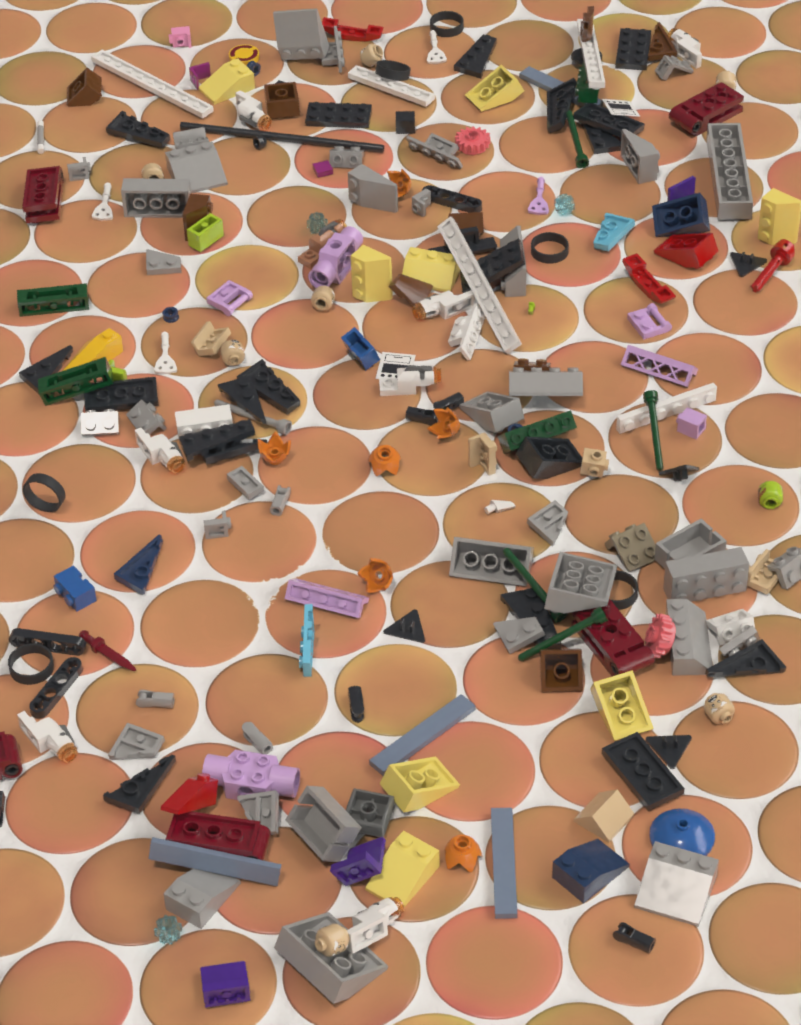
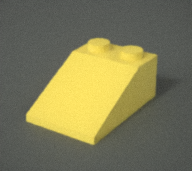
(227, 81)
(495, 89)
(621, 705)
(418, 783)
(404, 869)

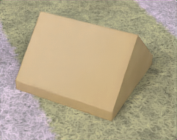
(605, 815)

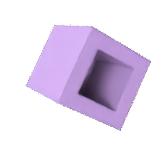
(691, 423)

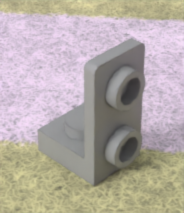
(668, 63)

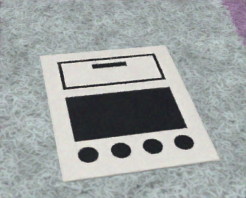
(620, 107)
(390, 362)

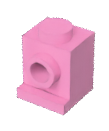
(180, 37)

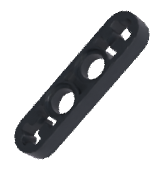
(468, 205)
(69, 644)
(58, 688)

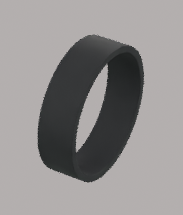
(447, 15)
(393, 70)
(549, 258)
(50, 482)
(628, 578)
(28, 649)

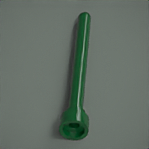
(581, 159)
(651, 398)
(597, 616)
(557, 617)

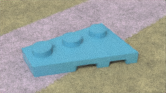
(612, 231)
(307, 644)

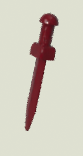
(98, 645)

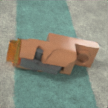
(318, 241)

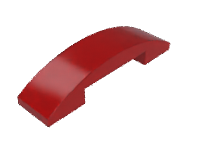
(352, 33)
(645, 281)

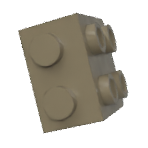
(633, 546)

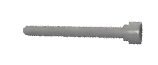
(283, 426)

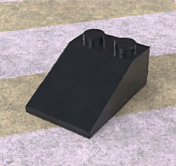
(548, 456)

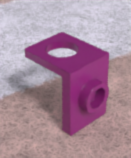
(199, 72)

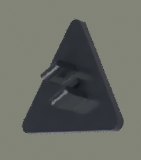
(746, 263)
(680, 472)
(407, 627)
(669, 747)

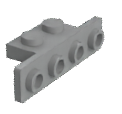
(335, 52)
(438, 147)

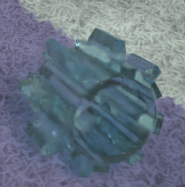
(564, 204)
(316, 222)
(168, 929)

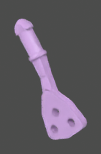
(539, 204)

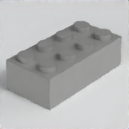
(155, 197)
(706, 575)

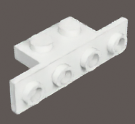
(466, 331)

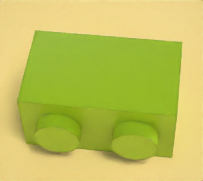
(205, 232)

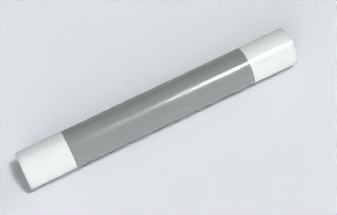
(40, 137)

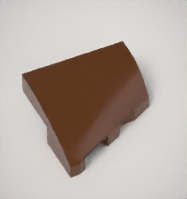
(586, 26)
(410, 288)

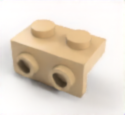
(209, 339)
(482, 452)
(759, 576)

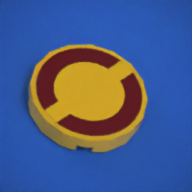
(244, 53)

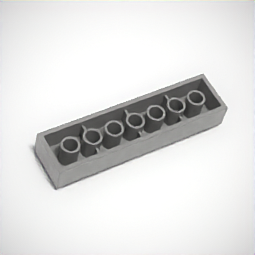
(729, 171)

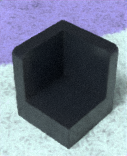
(405, 122)

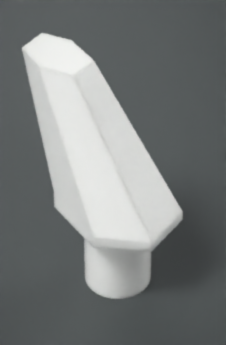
(498, 506)

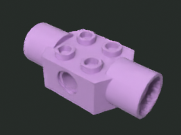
(335, 258)
(251, 773)

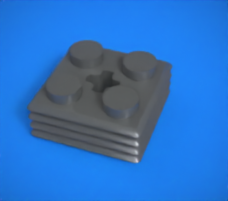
(371, 811)

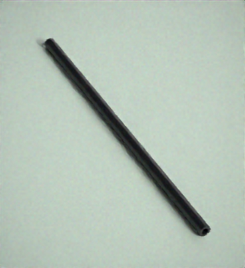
(283, 137)

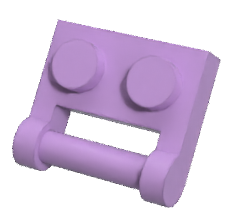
(225, 294)
(644, 324)

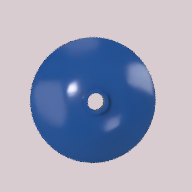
(695, 836)

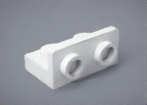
(730, 625)

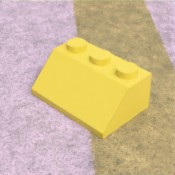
(779, 217)
(432, 267)
(371, 275)

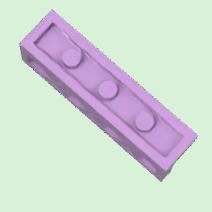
(658, 359)
(325, 597)

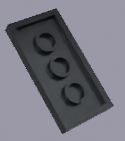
(633, 49)
(338, 115)
(602, 119)
(499, 262)
(122, 394)
(643, 771)

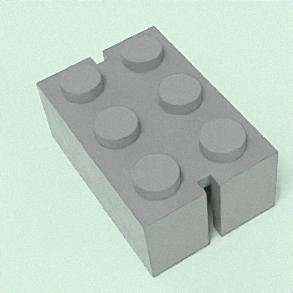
(689, 542)
(324, 825)

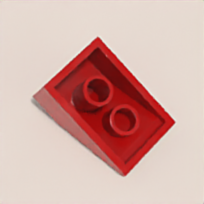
(688, 249)

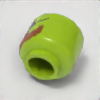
(770, 494)

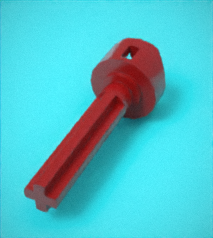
(779, 257)

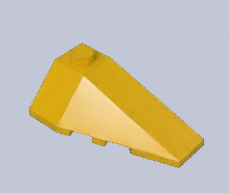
(105, 344)

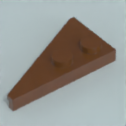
(661, 45)

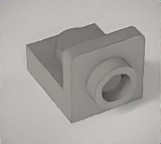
(79, 171)
(421, 201)
(217, 527)

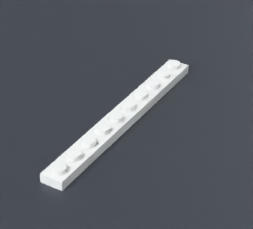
(592, 61)
(152, 83)
(479, 285)

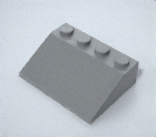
(579, 584)
(333, 976)

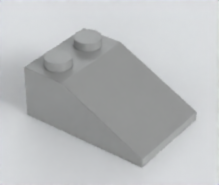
(639, 157)
(372, 189)
(494, 411)
(199, 895)

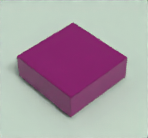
(322, 168)

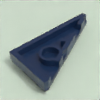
(139, 568)

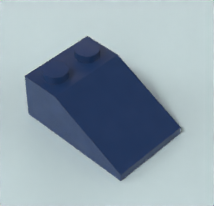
(681, 216)
(587, 869)

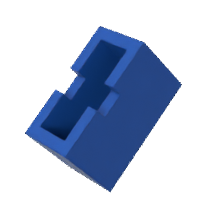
(360, 348)
(74, 590)

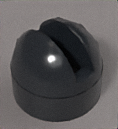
(259, 142)

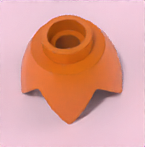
(400, 178)
(447, 424)
(275, 450)
(381, 463)
(370, 574)
(464, 855)

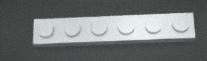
(393, 87)
(667, 407)

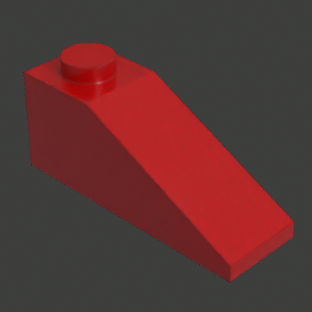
(192, 795)

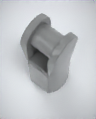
(279, 501)
(155, 699)
(257, 738)

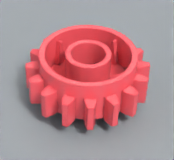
(472, 140)
(660, 635)

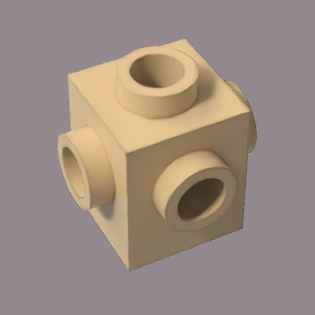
(594, 462)

